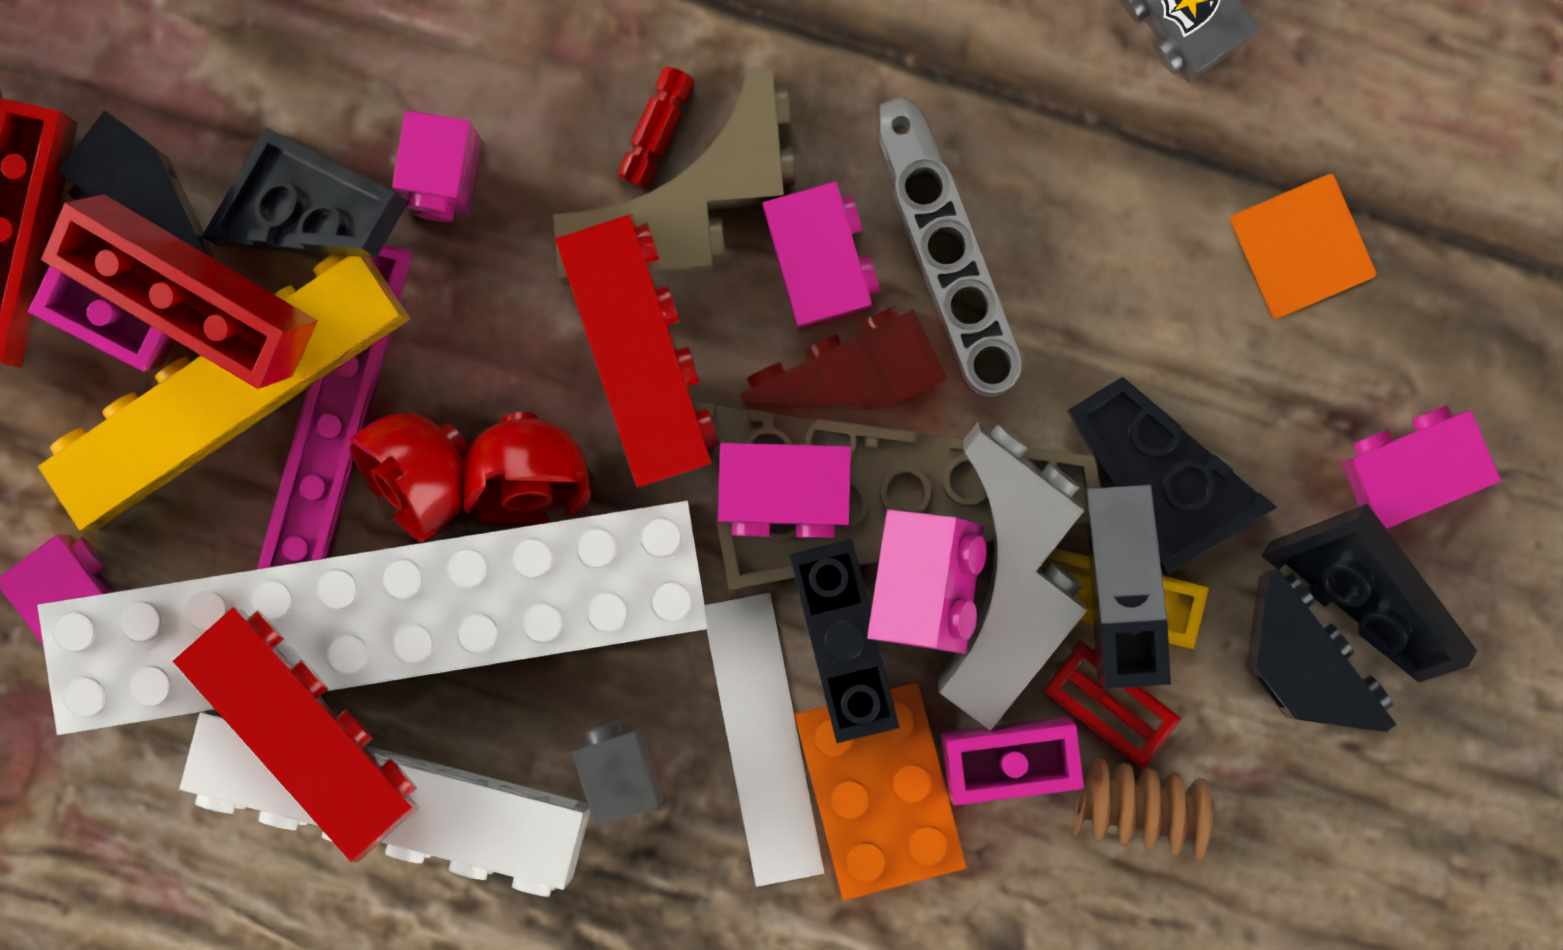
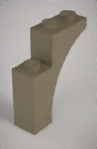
(735, 171)

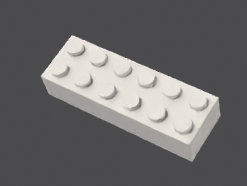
(460, 817)

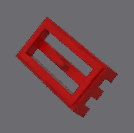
(1154, 738)

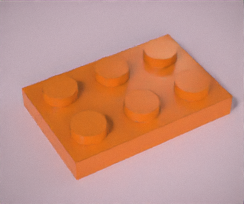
(882, 799)

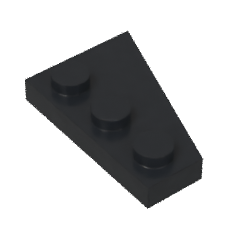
(303, 204)
(1193, 492)
(1374, 582)

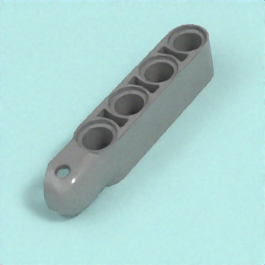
(915, 155)

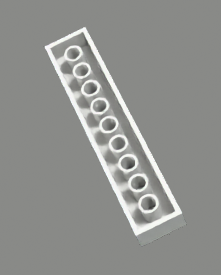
(386, 612)

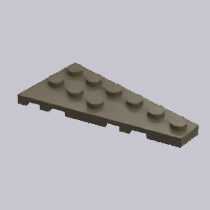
(886, 472)

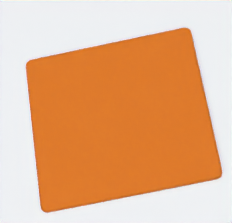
(1303, 246)

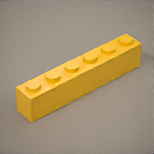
(204, 406)

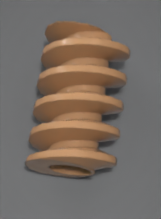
(1145, 807)

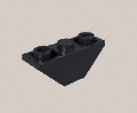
(838, 630)
(1308, 665)

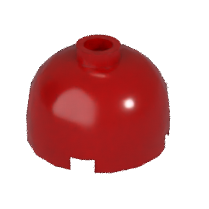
(414, 469)
(523, 470)

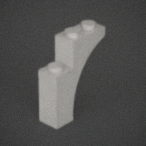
(1025, 605)

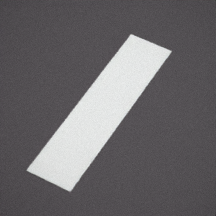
(763, 740)

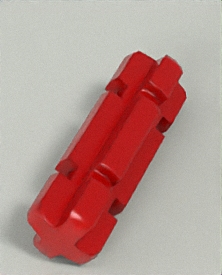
(656, 127)

